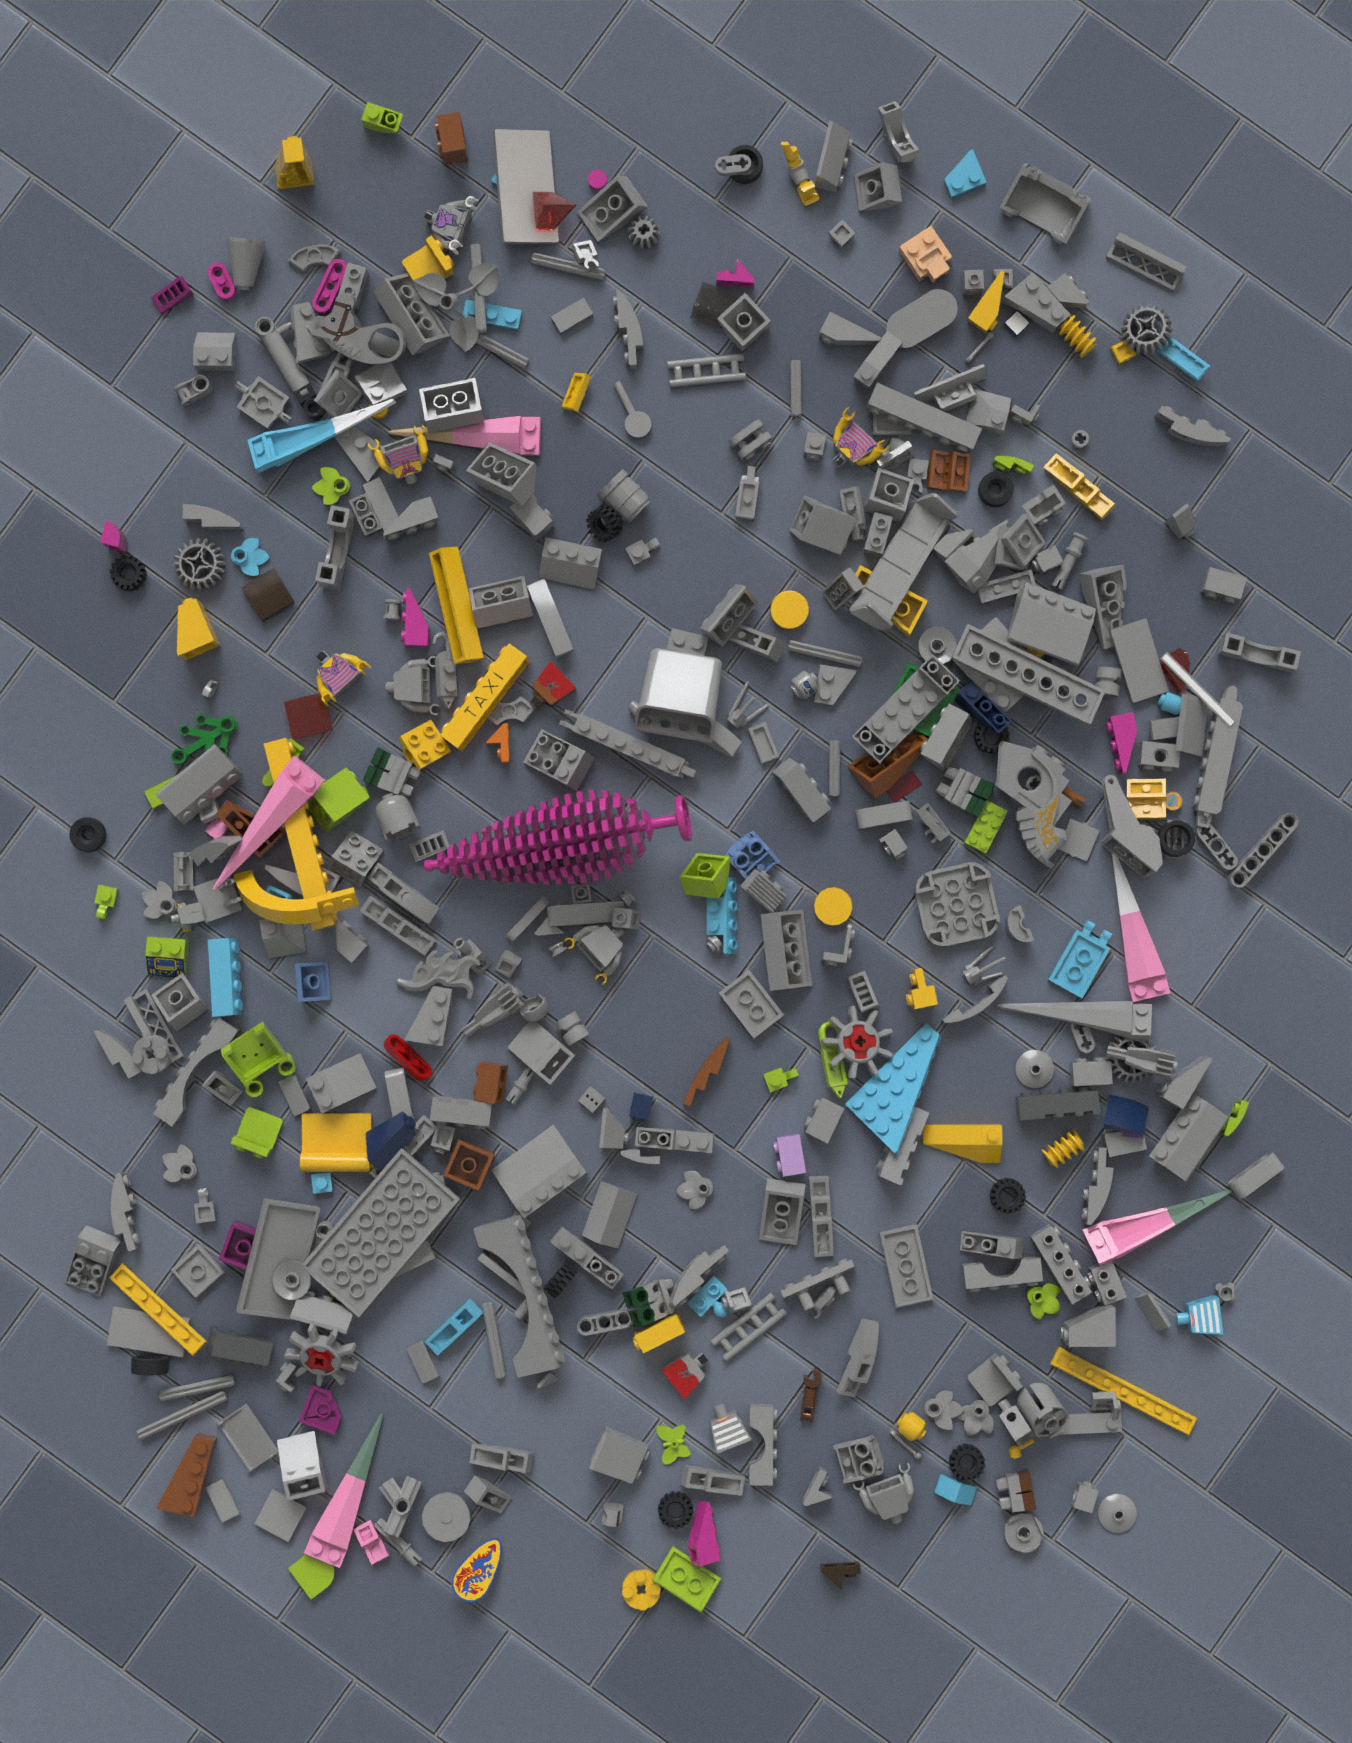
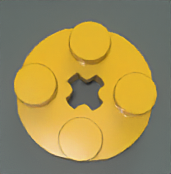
(643, 1600)

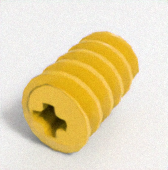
(1077, 336)
(1064, 1149)

